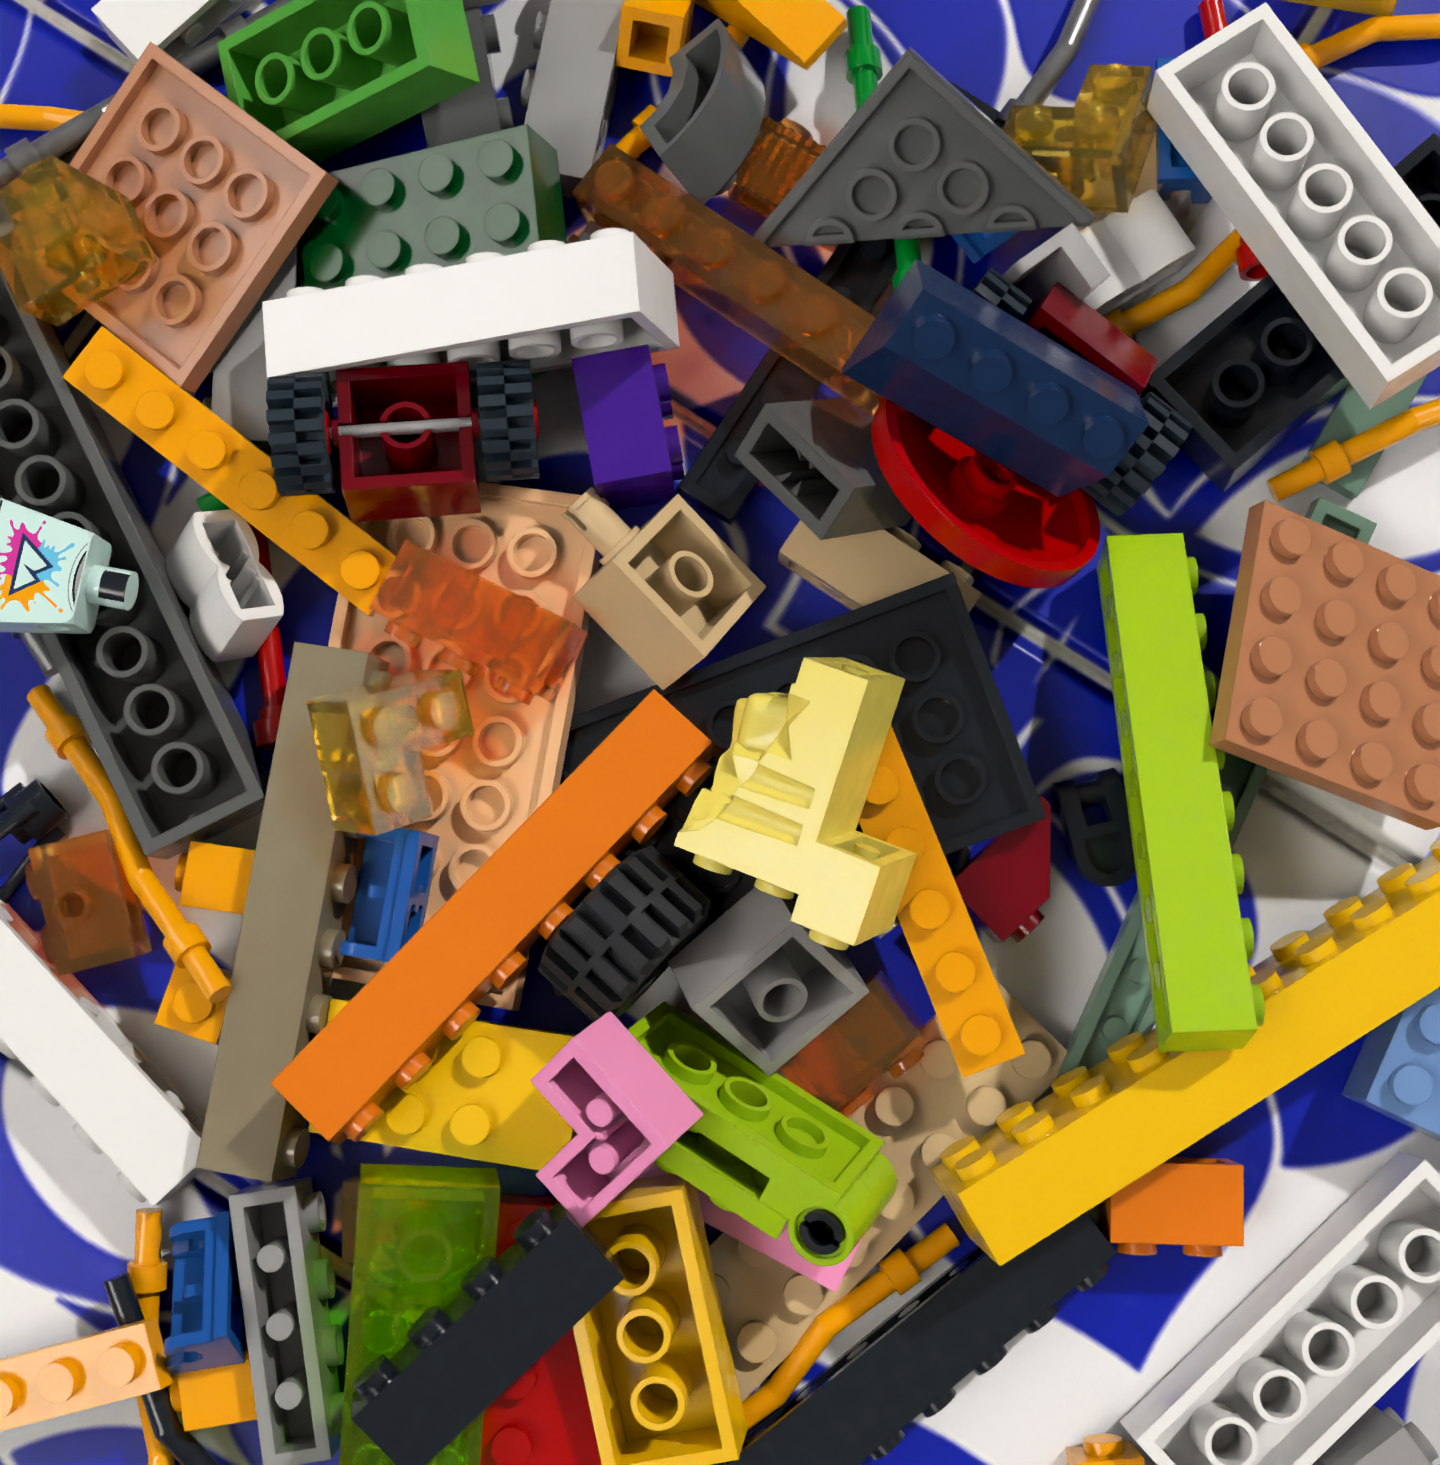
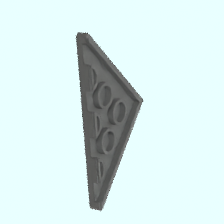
(919, 167)

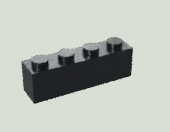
(483, 1337)

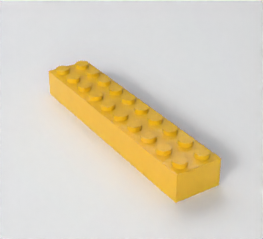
(1149, 1105)

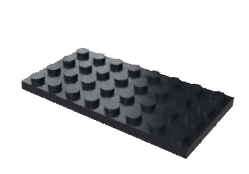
(944, 721)

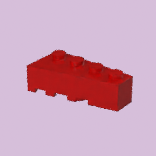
(547, 1409)

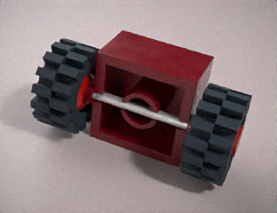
(1101, 343)
(403, 436)

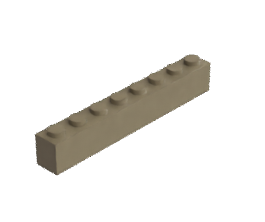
(286, 936)

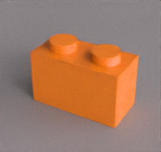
(1178, 1204)

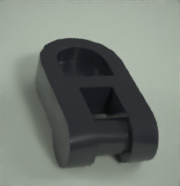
(1103, 850)

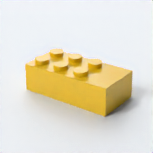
(478, 1098)
(659, 1340)

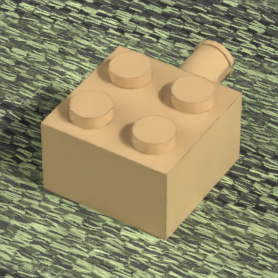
(662, 587)

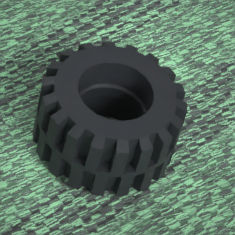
(624, 934)

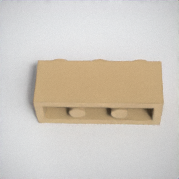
(866, 565)

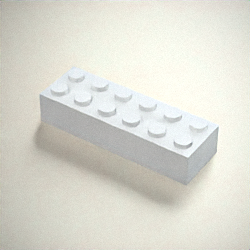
(1309, 198)
(493, 308)
(1312, 1338)

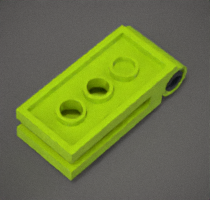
(768, 1144)

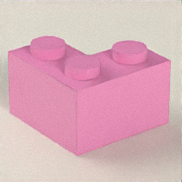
(618, 1107)

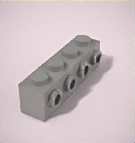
(288, 1320)

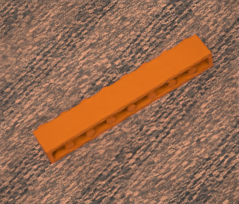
(494, 920)

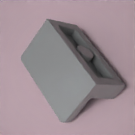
(1062, 259)

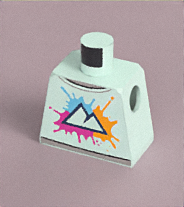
(55, 574)

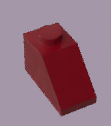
(1009, 880)

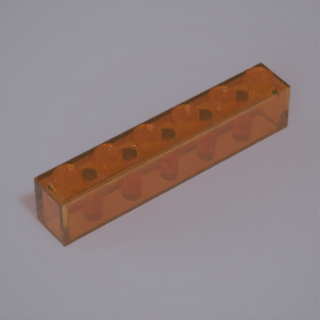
(731, 271)

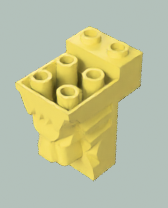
(794, 796)

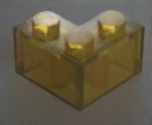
(1097, 143)
(68, 241)
(372, 745)

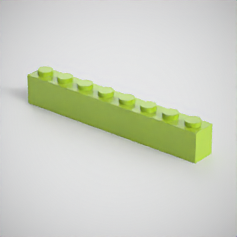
(1176, 797)

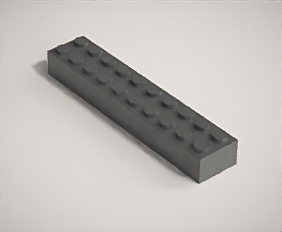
(139, 675)

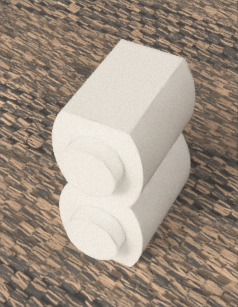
(1136, 250)
(224, 585)

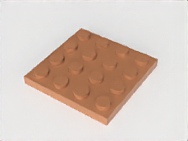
(215, 203)
(1334, 666)

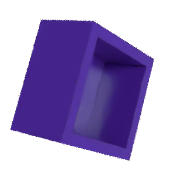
(624, 429)

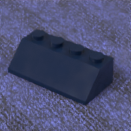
(996, 384)

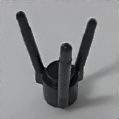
(29, 814)

